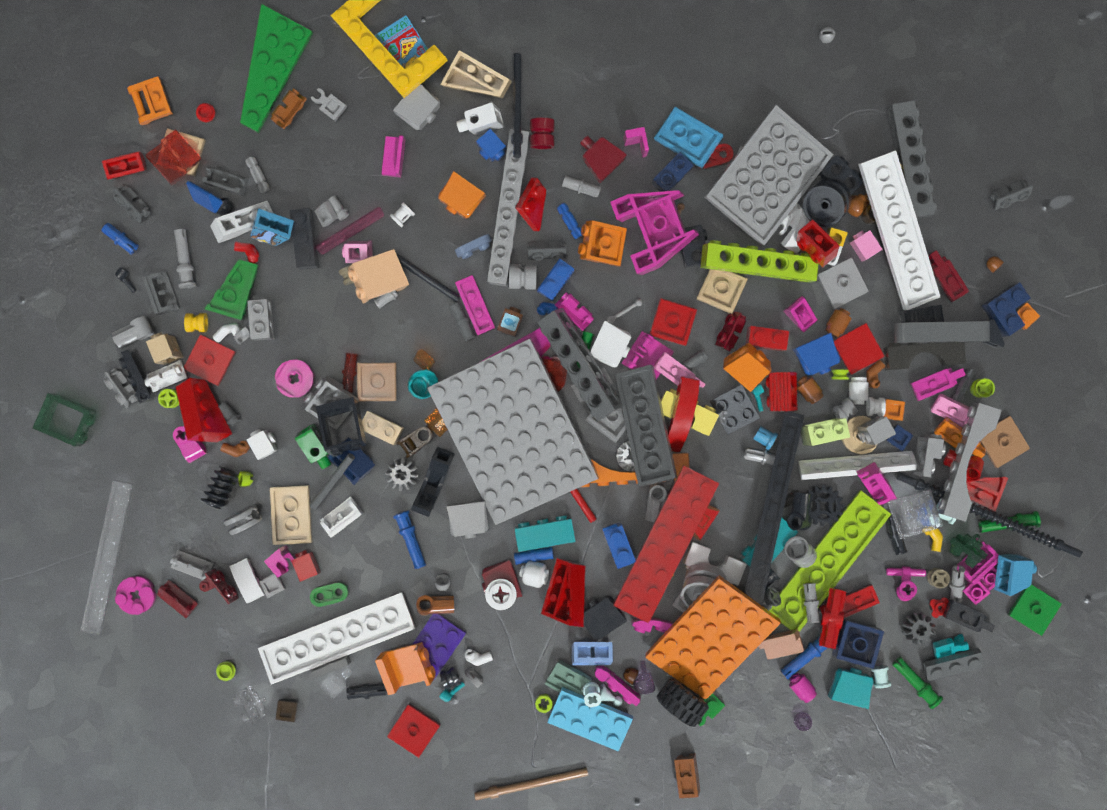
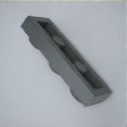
(953, 664)

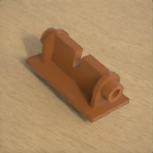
(294, 103)

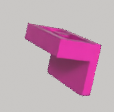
(637, 136)
(393, 156)

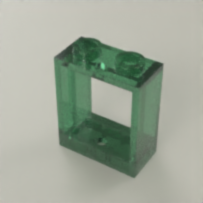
(48, 410)

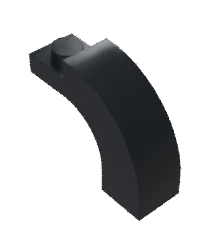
(433, 482)

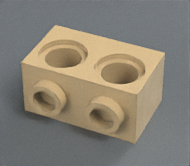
(164, 348)
(382, 428)

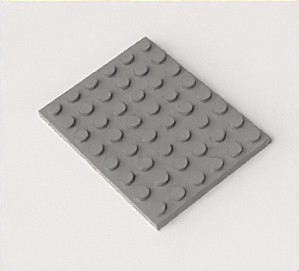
(513, 431)

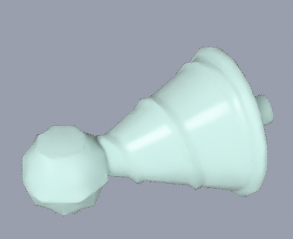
(607, 696)

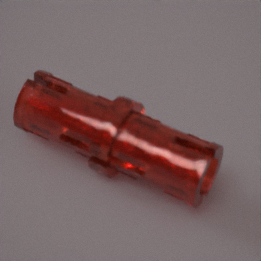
(349, 371)

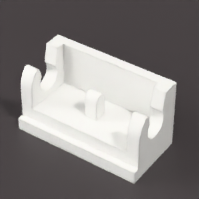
(341, 517)

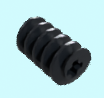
(220, 486)

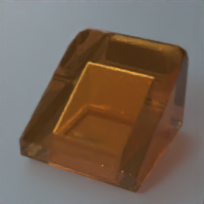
(424, 360)
(436, 423)

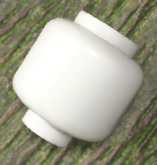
(534, 574)

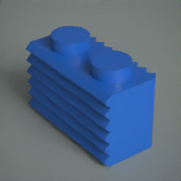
(555, 280)

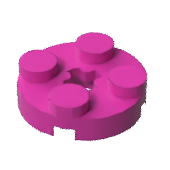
(305, 377)
(146, 593)

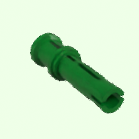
(1031, 520)
(923, 689)

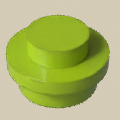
(226, 671)

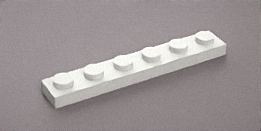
(851, 464)

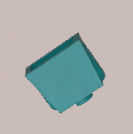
(851, 687)

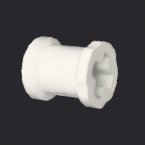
(402, 214)

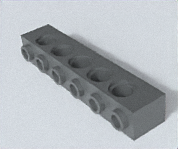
(910, 111)
(589, 368)

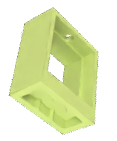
(825, 431)

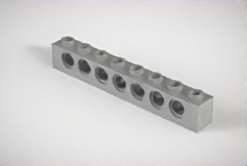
(507, 213)

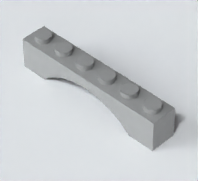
(956, 499)

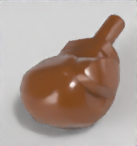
(858, 204)

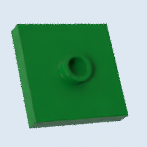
(1034, 609)

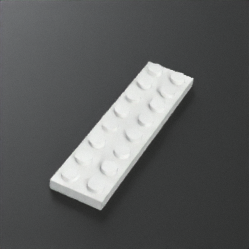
(899, 230)
(336, 638)

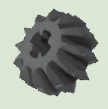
(924, 632)

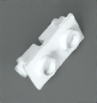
(166, 376)

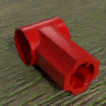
(974, 467)

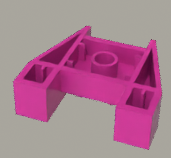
(659, 226)

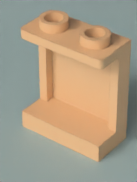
(377, 276)

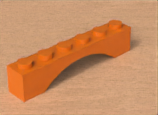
(607, 475)

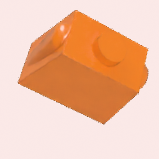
(460, 196)
(747, 366)

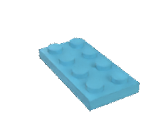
(598, 723)

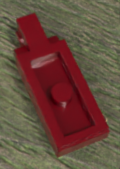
(947, 276)

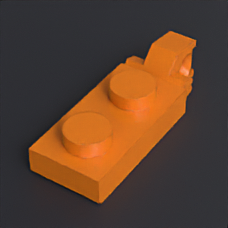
(952, 434)

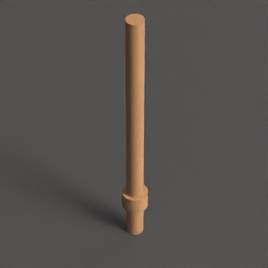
(494, 792)

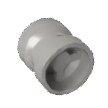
(845, 409)

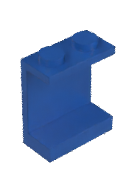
(619, 545)

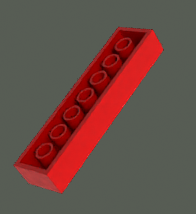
(665, 544)

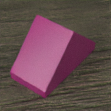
(801, 314)

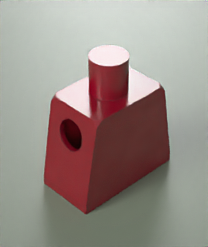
(601, 157)

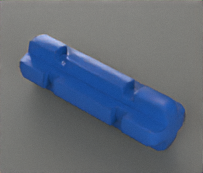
(569, 220)

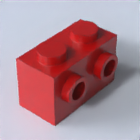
(817, 243)

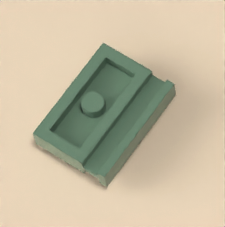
(567, 677)

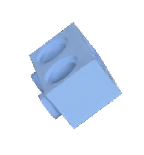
(592, 653)

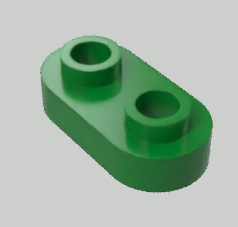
(329, 593)

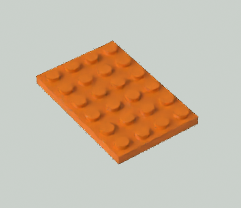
(712, 637)

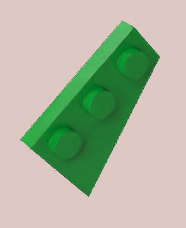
(235, 291)

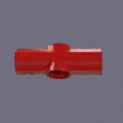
(832, 618)

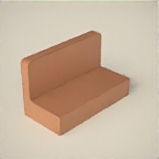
(782, 644)

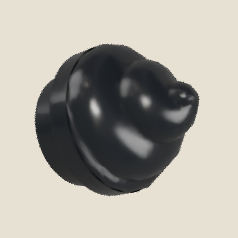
(225, 208)

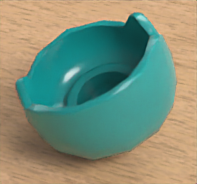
(420, 382)

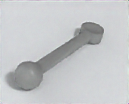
(611, 319)

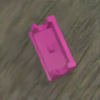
(876, 483)
(277, 561)
(974, 574)

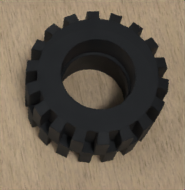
(682, 702)

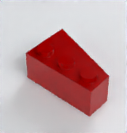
(566, 593)

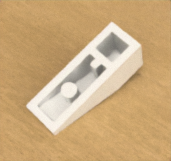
(237, 222)

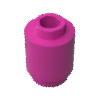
(802, 687)

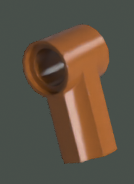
(438, 605)

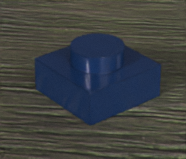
(900, 439)

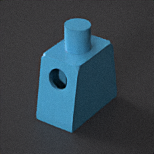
(1014, 573)

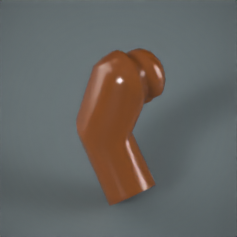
(872, 374)
(237, 450)

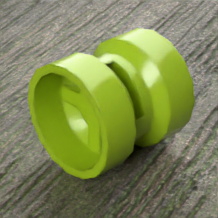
(982, 388)

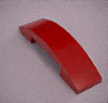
(683, 412)

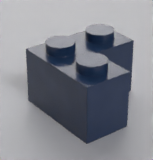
(1003, 307)

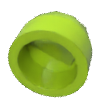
(244, 478)

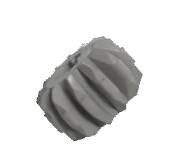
(403, 467)

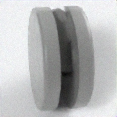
(243, 519)

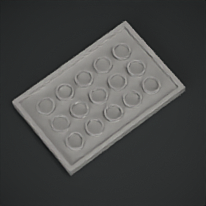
(768, 175)

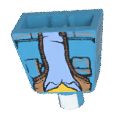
(271, 228)

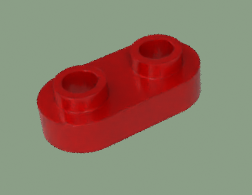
(715, 158)

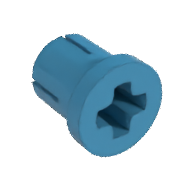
(765, 437)

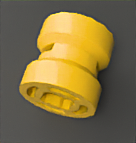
(197, 322)

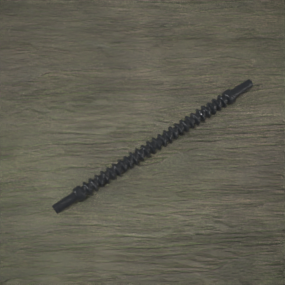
(1057, 545)

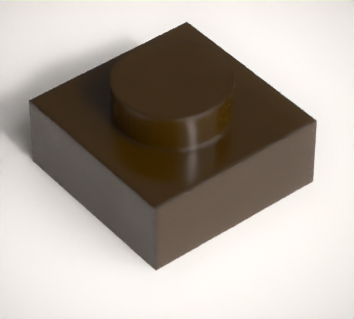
(286, 710)

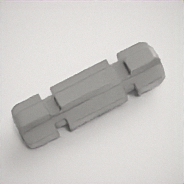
(257, 174)

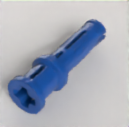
(407, 530)
(801, 660)

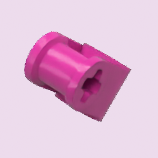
(190, 449)

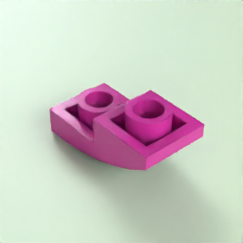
(982, 588)
(642, 626)

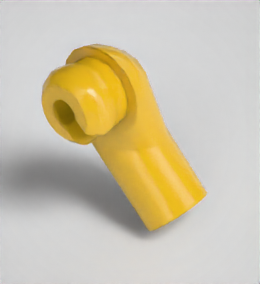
(937, 540)

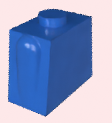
(818, 355)

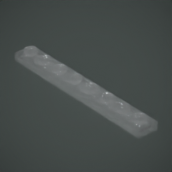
(107, 557)

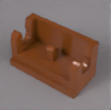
(687, 776)

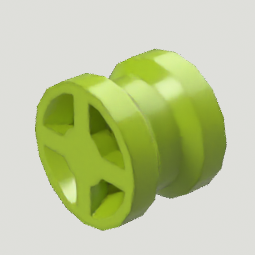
(165, 398)

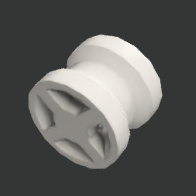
(875, 406)

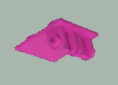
(645, 352)

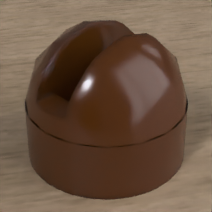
(630, 675)

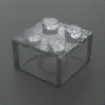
(915, 514)

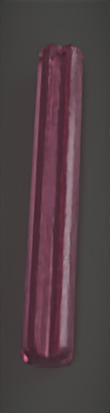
(350, 230)

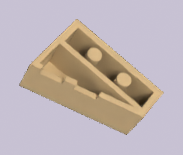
(475, 77)

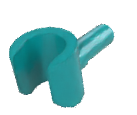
(756, 392)
(446, 695)

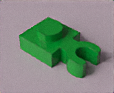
(715, 706)

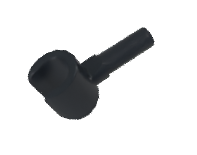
(121, 274)

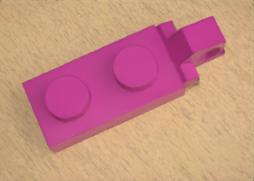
(936, 383)

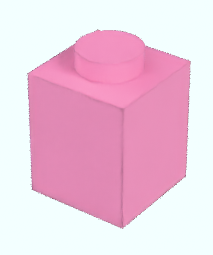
(865, 245)

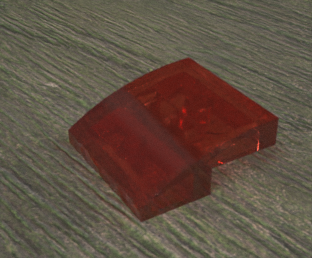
(173, 157)

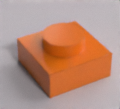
(1027, 314)
(894, 409)

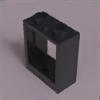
(336, 408)

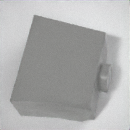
(418, 108)
(468, 519)

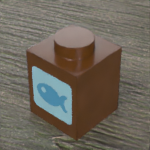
(510, 321)

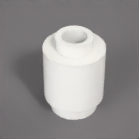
(858, 390)

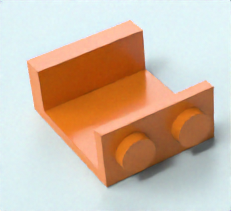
(405, 667)

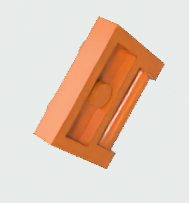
(155, 98)

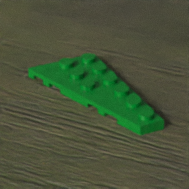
(274, 56)

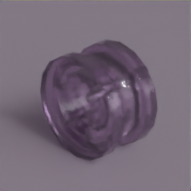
(803, 715)

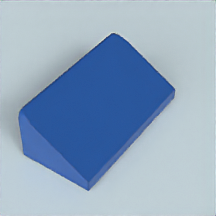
(204, 198)

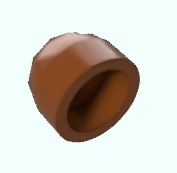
(994, 263)

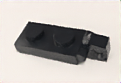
(134, 378)
(967, 617)

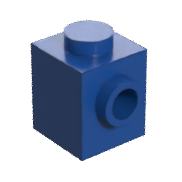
(491, 146)

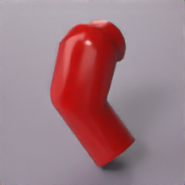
(249, 249)

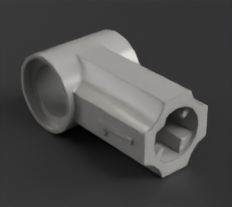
(136, 330)
(654, 503)

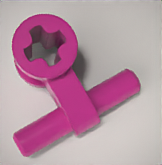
(906, 573)

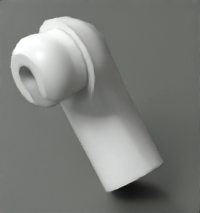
(226, 329)
(477, 658)

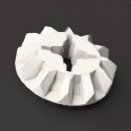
(622, 453)
(495, 601)

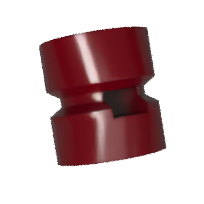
(542, 132)

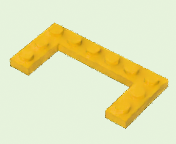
(401, 79)

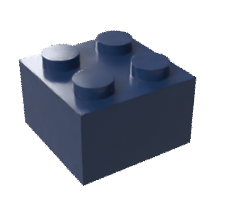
(858, 643)

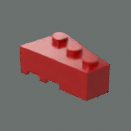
(200, 412)

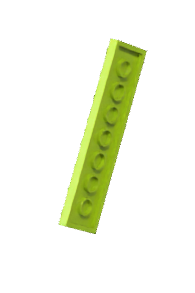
(835, 556)

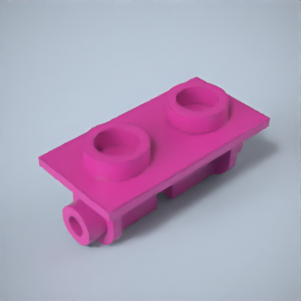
(580, 317)

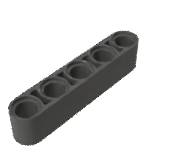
(942, 332)

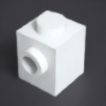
(262, 443)

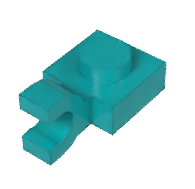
(949, 647)

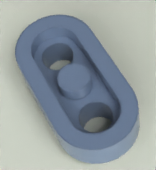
(481, 243)

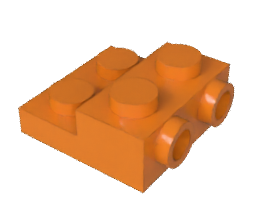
(602, 243)

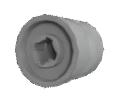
(522, 276)
(800, 552)

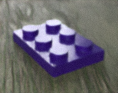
(440, 640)

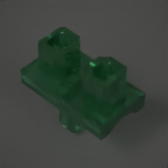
(970, 546)

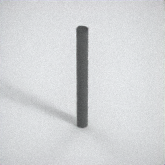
(332, 480)

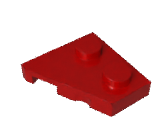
(532, 204)

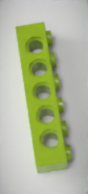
(711, 260)

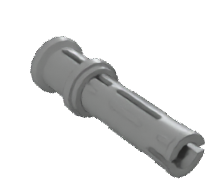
(184, 267)

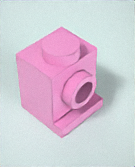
(350, 254)

